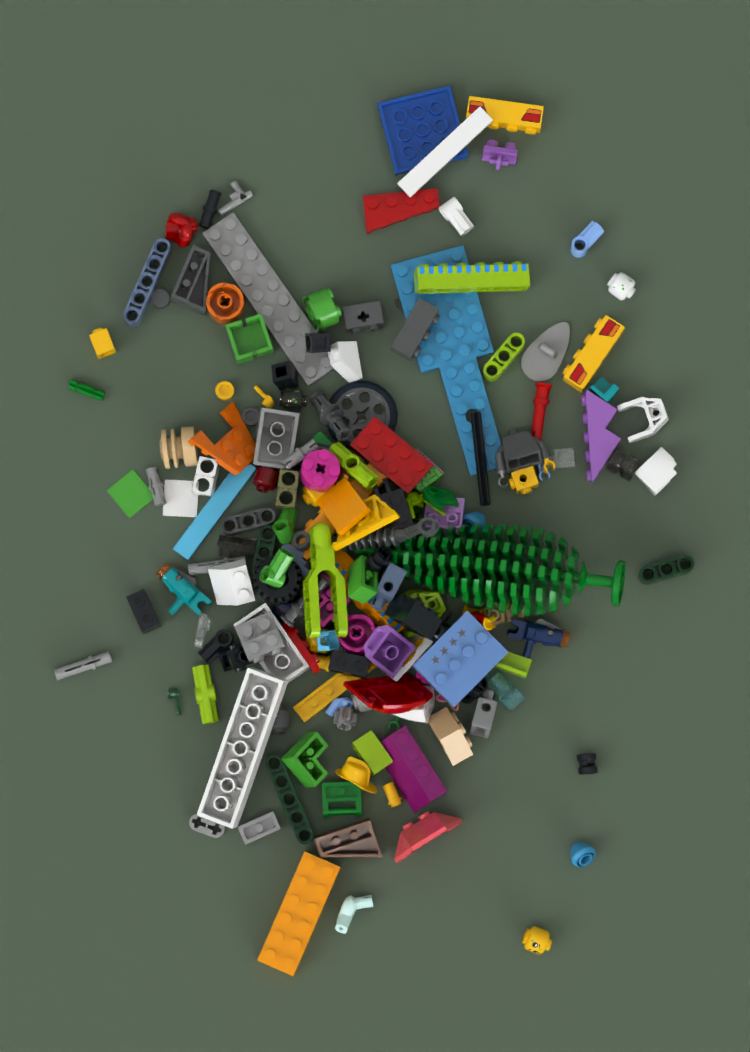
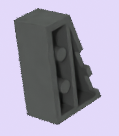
(193, 281)

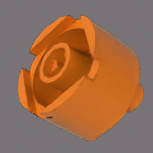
(230, 294)

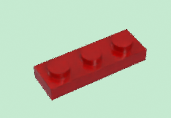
(302, 647)

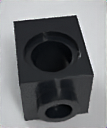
(317, 342)

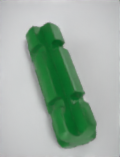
(86, 390)

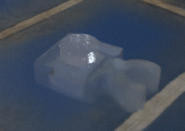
(563, 458)
(203, 625)

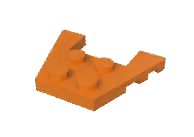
(235, 448)

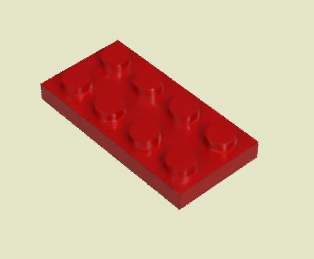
(391, 455)

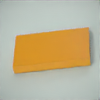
(343, 506)

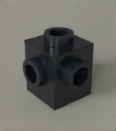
(234, 658)

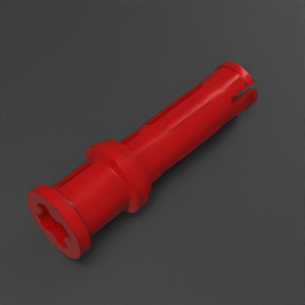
(540, 401)

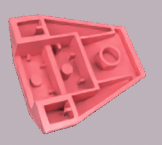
(422, 832)

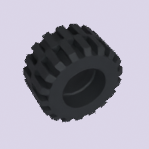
(287, 593)

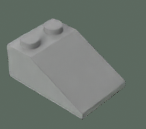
(275, 437)

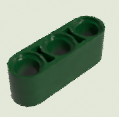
(263, 543)
(673, 563)

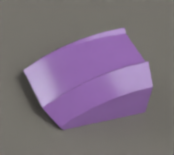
(387, 649)

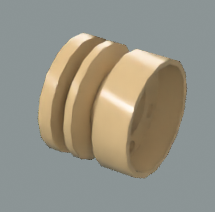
(178, 447)

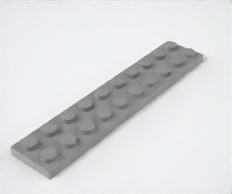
(267, 296)

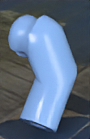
(337, 704)

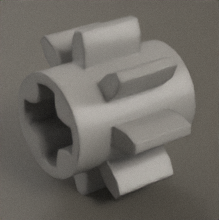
(345, 718)

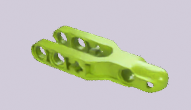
(321, 559)

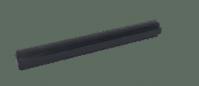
(480, 459)

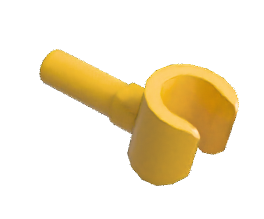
(268, 402)

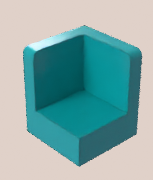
(604, 389)

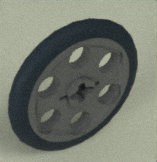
(378, 396)

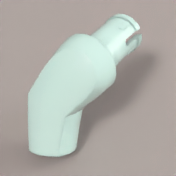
(349, 908)

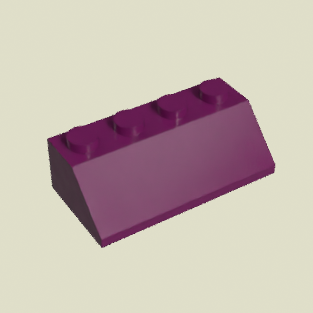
(412, 770)

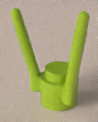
(416, 499)

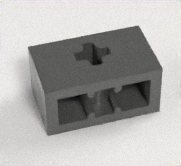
(372, 313)

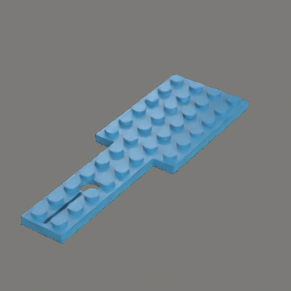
(453, 349)

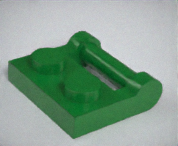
(341, 793)

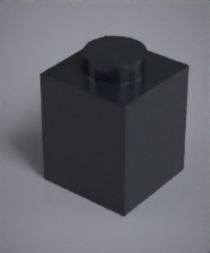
(284, 375)

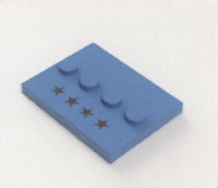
(460, 659)

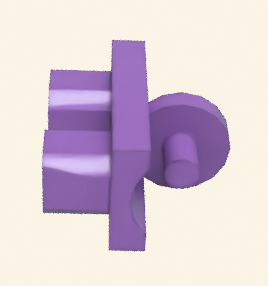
(500, 155)

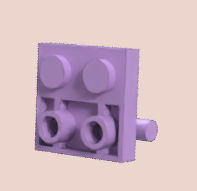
(453, 517)

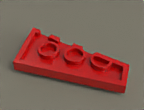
(396, 207)

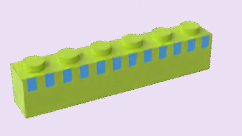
(471, 278)

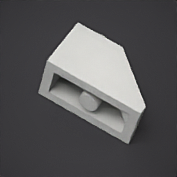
(345, 360)

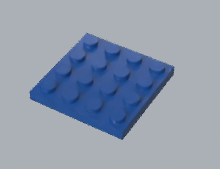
(418, 125)

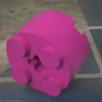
(320, 460)
(357, 625)

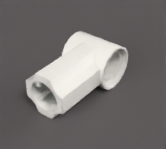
(453, 212)

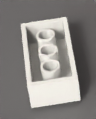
(286, 664)

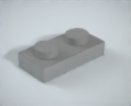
(259, 828)

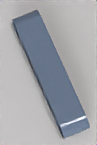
(147, 273)

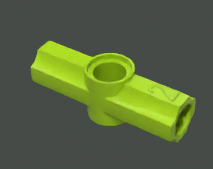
(360, 472)
(205, 694)

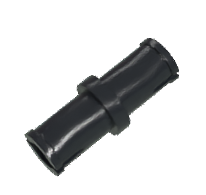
(209, 209)

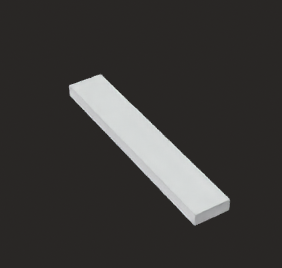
(445, 152)

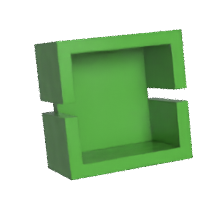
(249, 340)

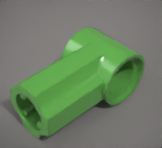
(285, 524)
(275, 572)

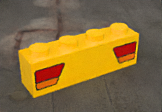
(509, 114)
(593, 354)

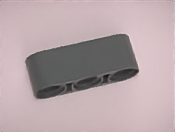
(238, 520)

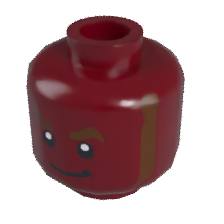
(265, 478)

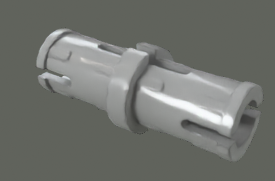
(299, 454)
(156, 486)

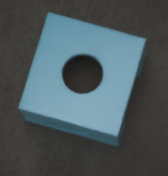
(331, 641)

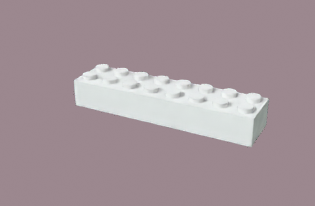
(242, 747)

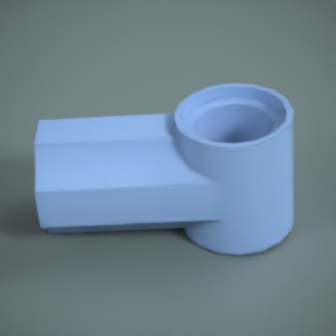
(586, 238)

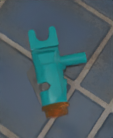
(184, 587)

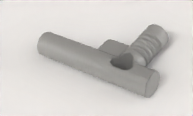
(236, 198)

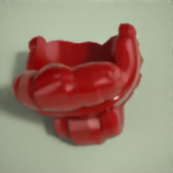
(180, 229)

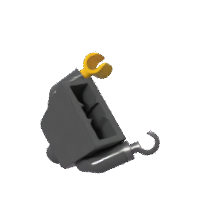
(519, 452)

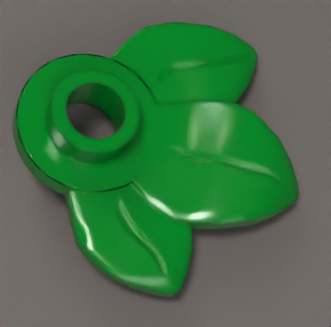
(439, 497)

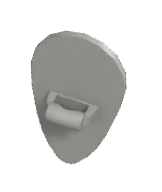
(546, 353)

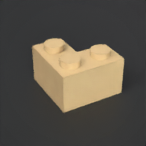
(451, 735)

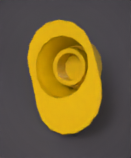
(357, 773)

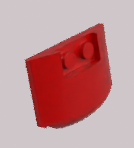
(389, 696)

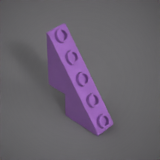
(599, 439)

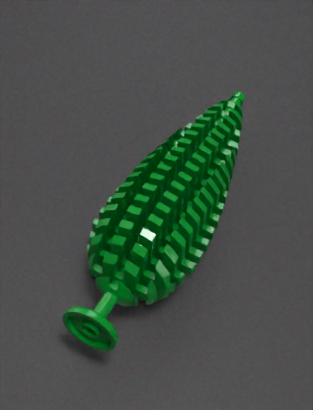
(450, 567)

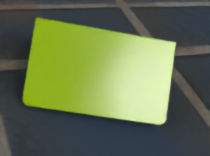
(514, 664)
(371, 752)

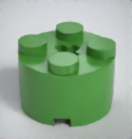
(321, 309)

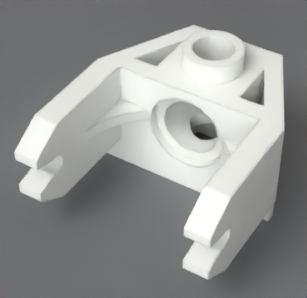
(650, 406)

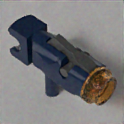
(538, 631)

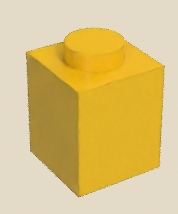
(102, 343)

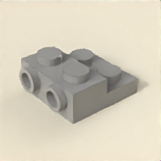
(260, 637)

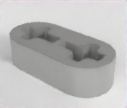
(205, 830)

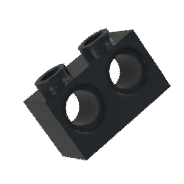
(143, 611)
(349, 664)

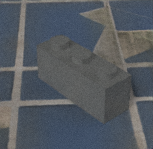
(415, 329)

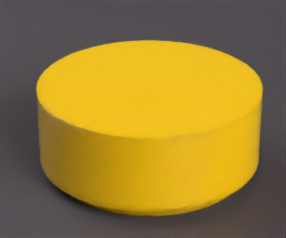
(224, 390)

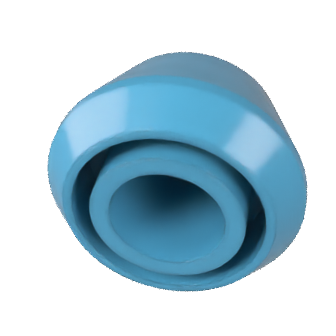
(474, 518)
(582, 854)

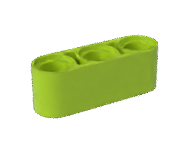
(510, 350)

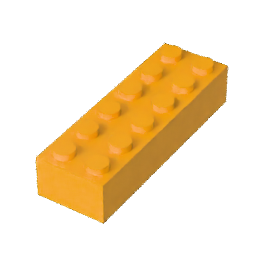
(299, 913)

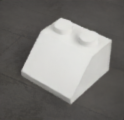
(231, 583)

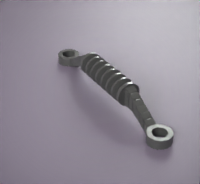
(379, 538)

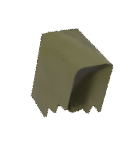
(291, 489)

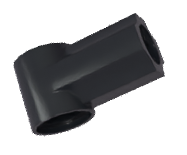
(214, 646)

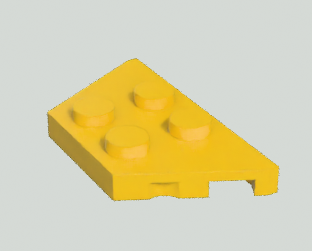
(379, 516)

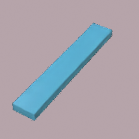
(212, 512)

